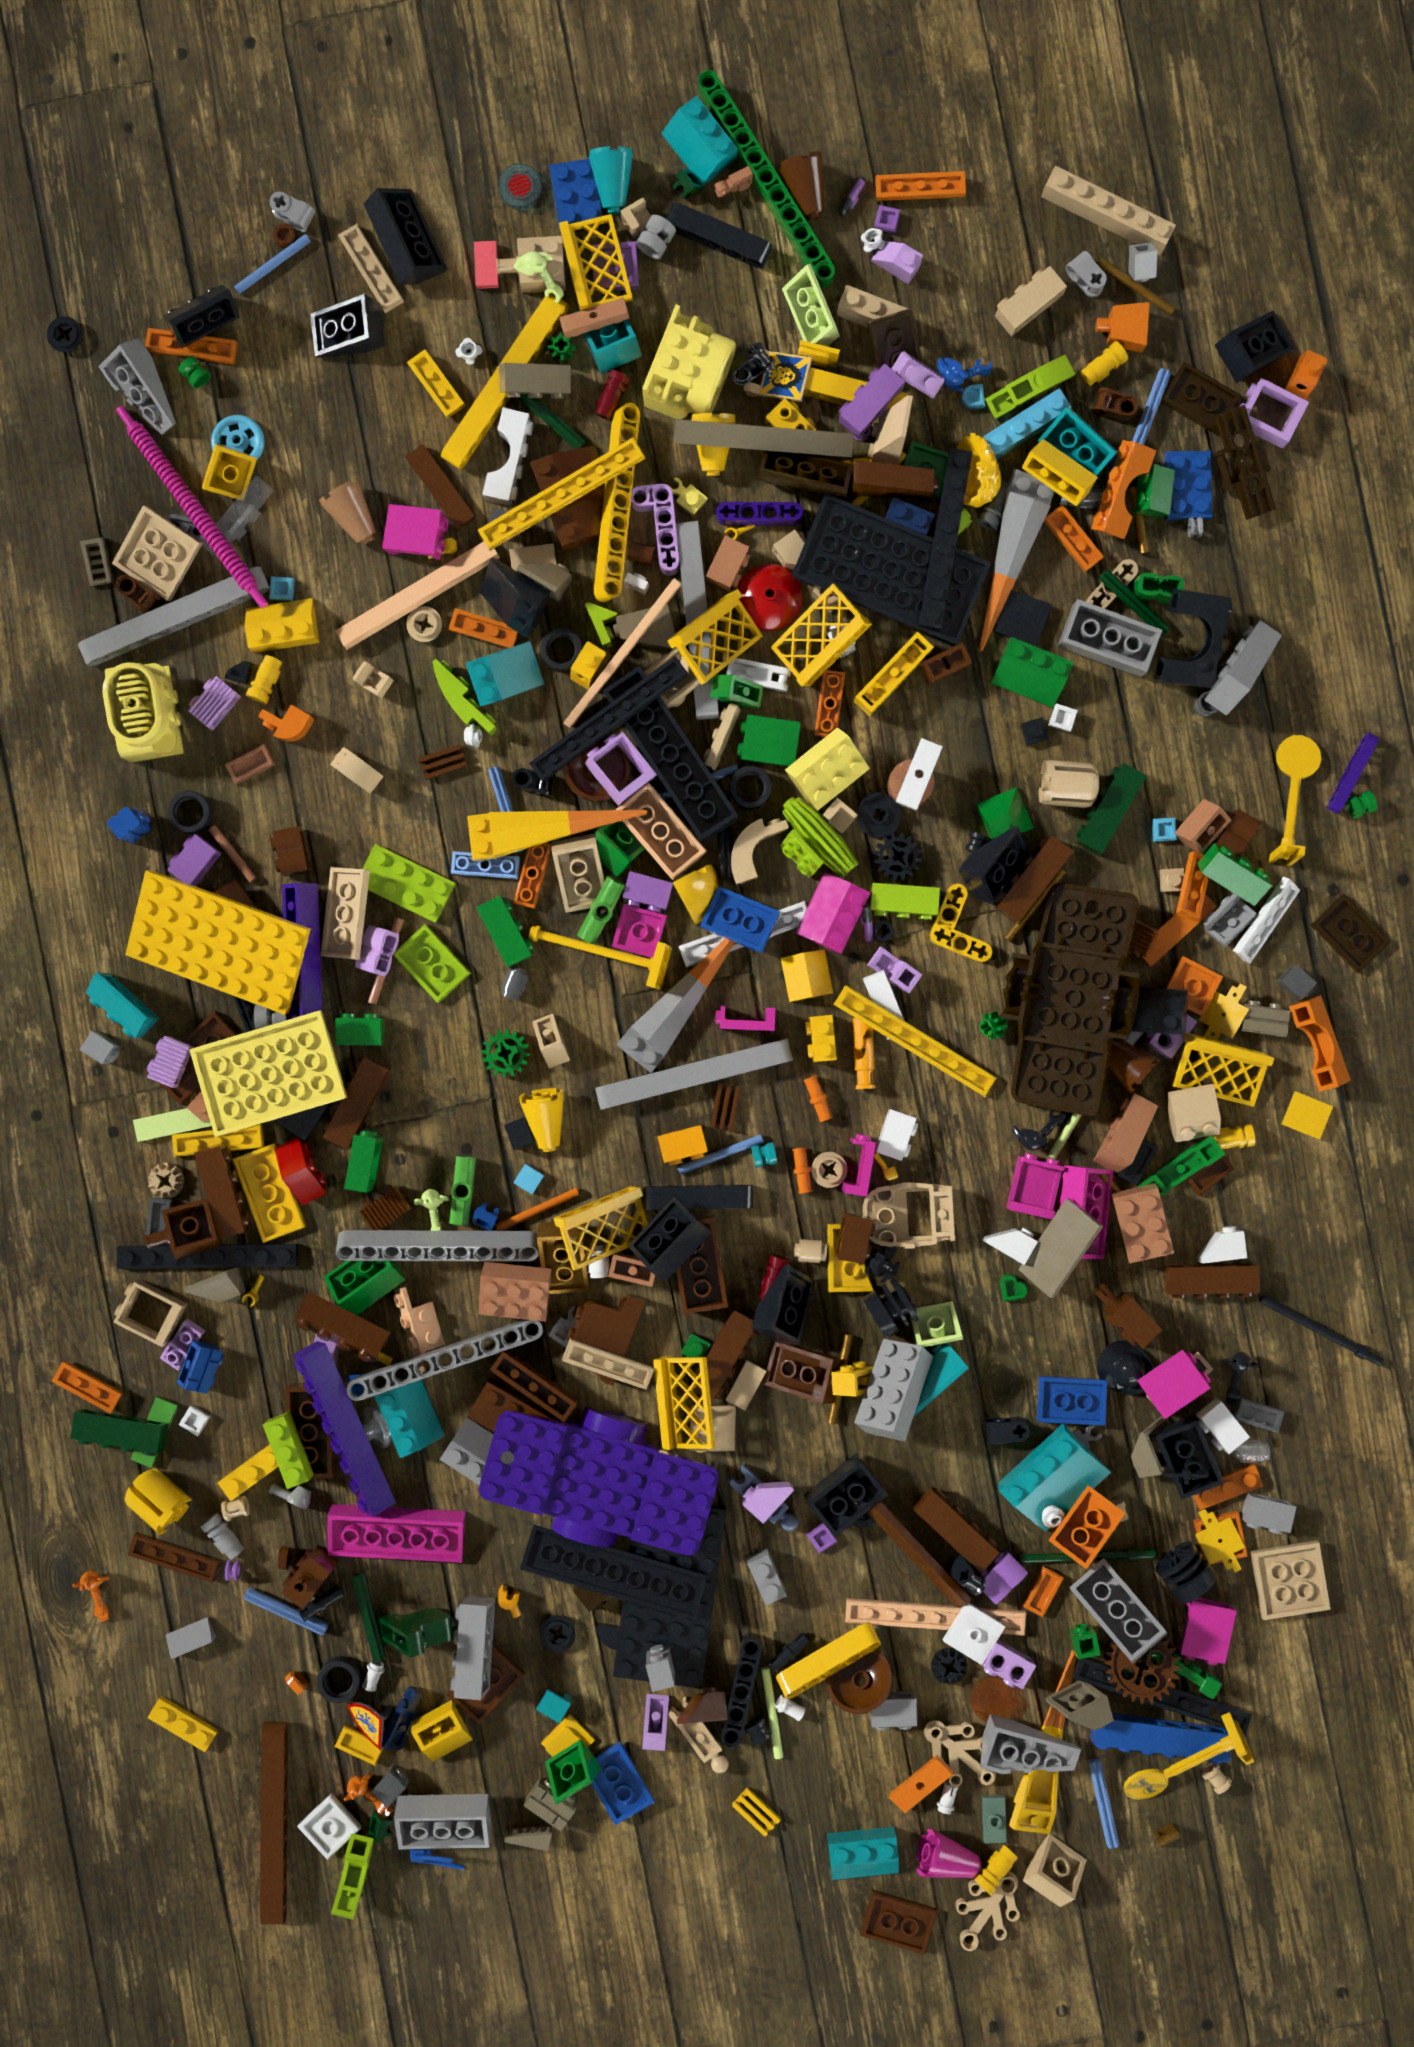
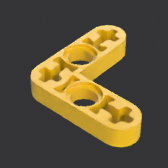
(948, 927)

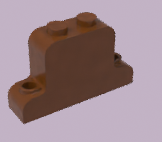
(607, 1325)

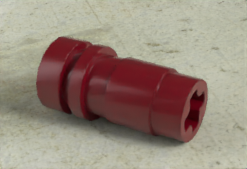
(611, 395)
(774, 1268)

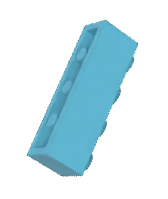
(1026, 424)

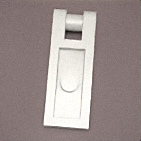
(760, 673)

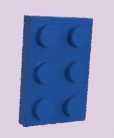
(575, 192)
(1191, 484)
(740, 919)
(1071, 1400)
(620, 1784)

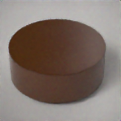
(284, 235)
(284, 1558)

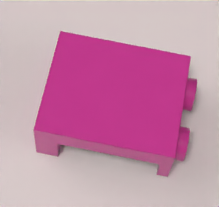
(415, 531)
(767, 1025)
(865, 1166)
(1035, 1186)
(1174, 1383)
(1207, 1631)

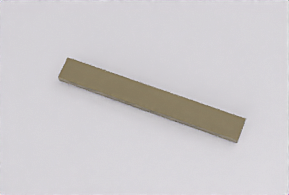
(763, 438)

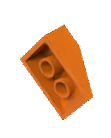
(1087, 1527)

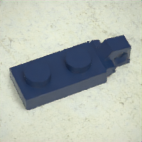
(402, 1720)

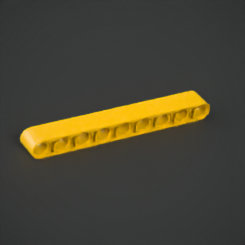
(490, 400)
(612, 512)

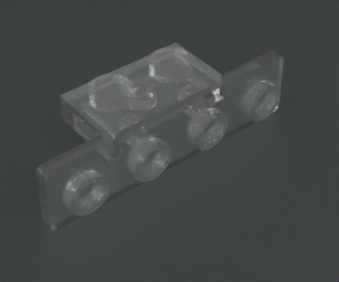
(242, 511)

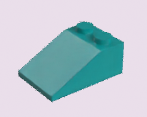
(612, 345)
(504, 673)

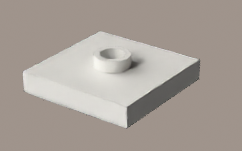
(974, 1633)
(329, 1826)

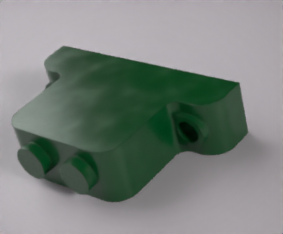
(417, 1630)

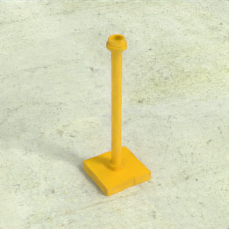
(656, 965)

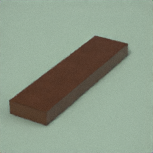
(440, 487)
(174, 1557)

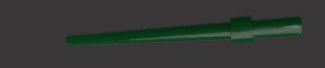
(1130, 1554)

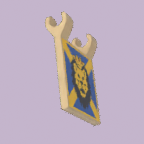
(784, 379)

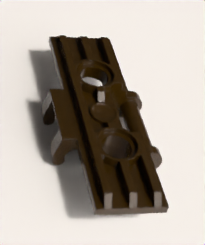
(1251, 461)

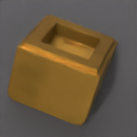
(1166, 1834)

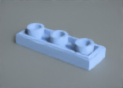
(500, 867)

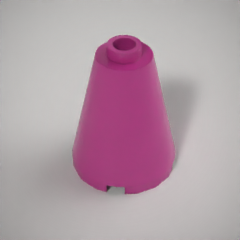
(945, 1858)

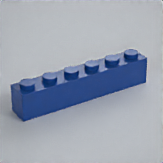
(1159, 1736)

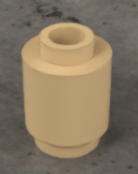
(810, 1251)

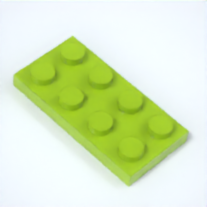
(407, 883)

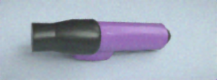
(852, 198)
(866, 921)

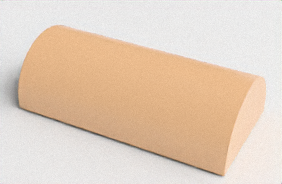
(662, 832)

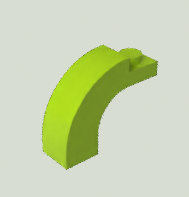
(353, 1876)

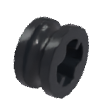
(878, 926)

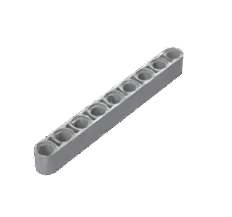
(695, 604)
(167, 619)
(694, 1074)
(436, 1245)
(433, 1358)

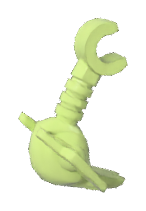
(536, 262)
(431, 1200)

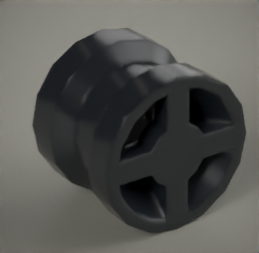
(976, 841)
(757, 1730)

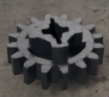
(904, 865)

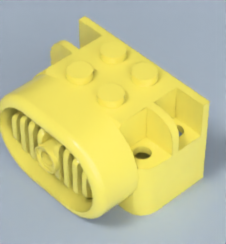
(688, 368)
(142, 711)

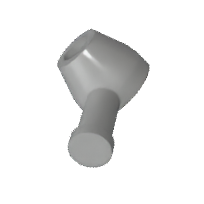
(299, 1496)

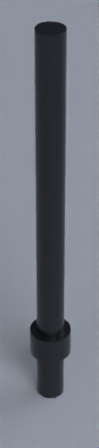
(1358, 1350)

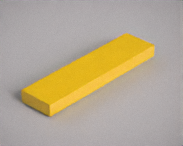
(247, 1138)

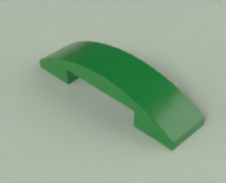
(1184, 1165)

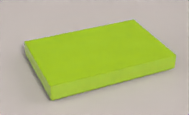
(431, 963)

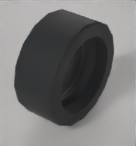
(546, 641)
(750, 770)
(174, 805)
(328, 1693)

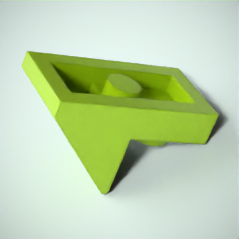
(600, 617)

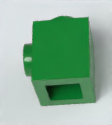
(1084, 1641)

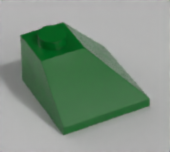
(1003, 813)
(618, 847)

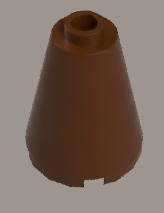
(805, 183)
(1130, 1064)

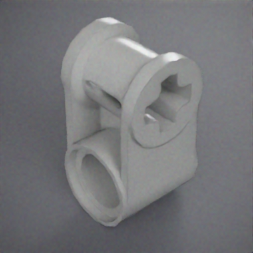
(294, 213)
(1086, 274)

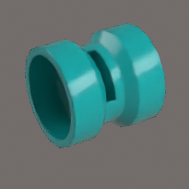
(768, 1152)

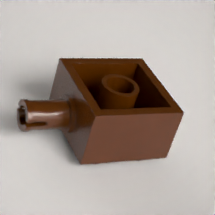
(187, 1230)
(1128, 1316)
(310, 1575)

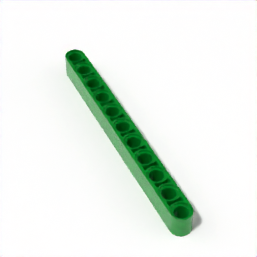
(762, 169)

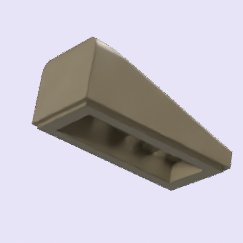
(101, 542)
(532, 1837)

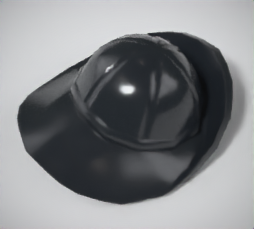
(1123, 1366)

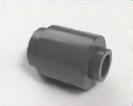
(514, 983)

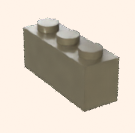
(535, 380)

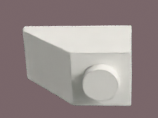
(1013, 1243)
(1224, 1246)

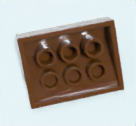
(580, 520)

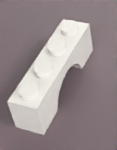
(501, 484)

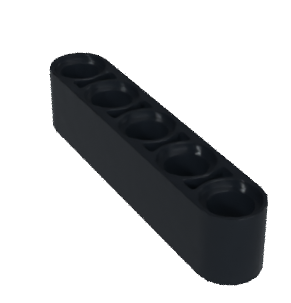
(719, 235)
(699, 1196)
(737, 1700)

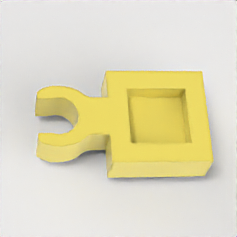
(689, 498)

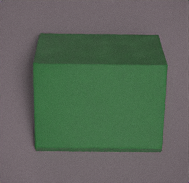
(571, 1771)

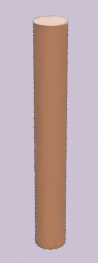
(231, 852)

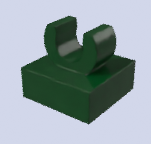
(689, 182)
(378, 1827)

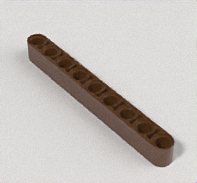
(274, 1823)

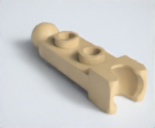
(701, 1740)

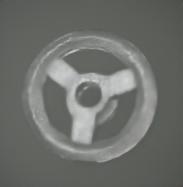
(375, 1427)

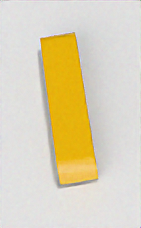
(836, 388)
(828, 1660)

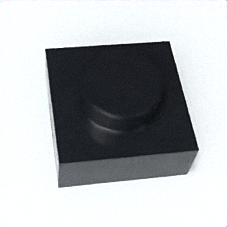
(1034, 731)

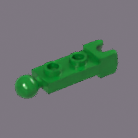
(1205, 1682)

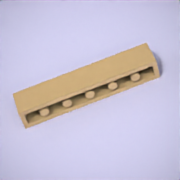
(1107, 209)

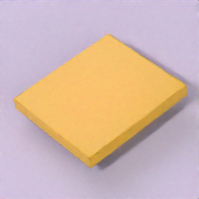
(821, 355)
(1307, 1115)
(565, 1735)

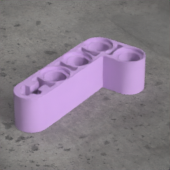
(662, 529)

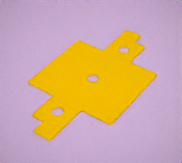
(1225, 1004)
(1209, 1542)

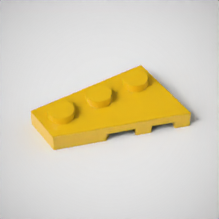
(844, 1275)

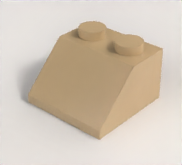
(1193, 1113)
(1055, 1871)

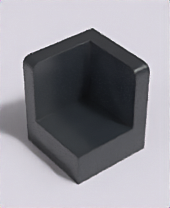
(519, 1133)

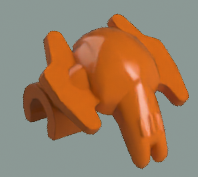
(91, 1581)
(358, 1786)

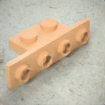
(420, 1325)

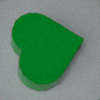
(1011, 1288)

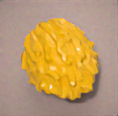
(984, 471)

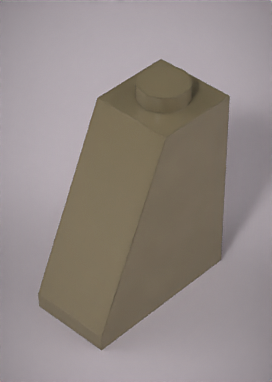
(656, 635)

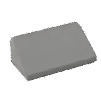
(190, 1637)

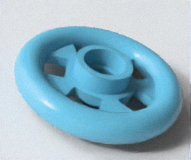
(244, 424)

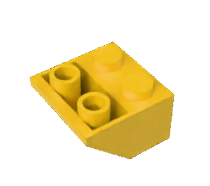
(440, 1731)

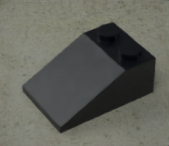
(348, 327)
(1254, 346)
(514, 597)
(994, 865)
(785, 1307)

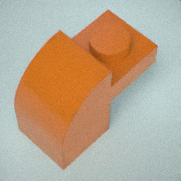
(292, 726)

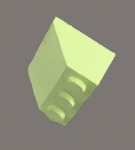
(810, 308)

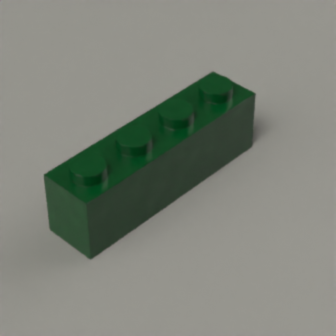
(1110, 809)
(119, 1431)

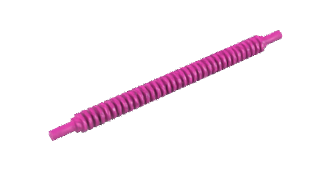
(192, 507)

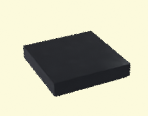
(1023, 618)

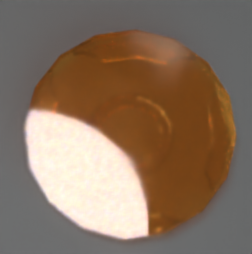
(993, 1697)

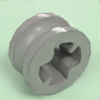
(1195, 527)

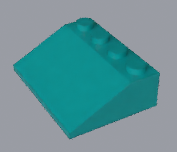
(1052, 1475)

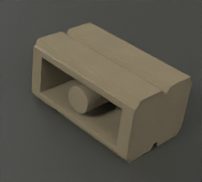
(1265, 1020)
(542, 1803)

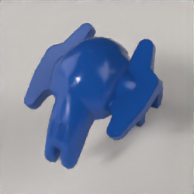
(955, 375)

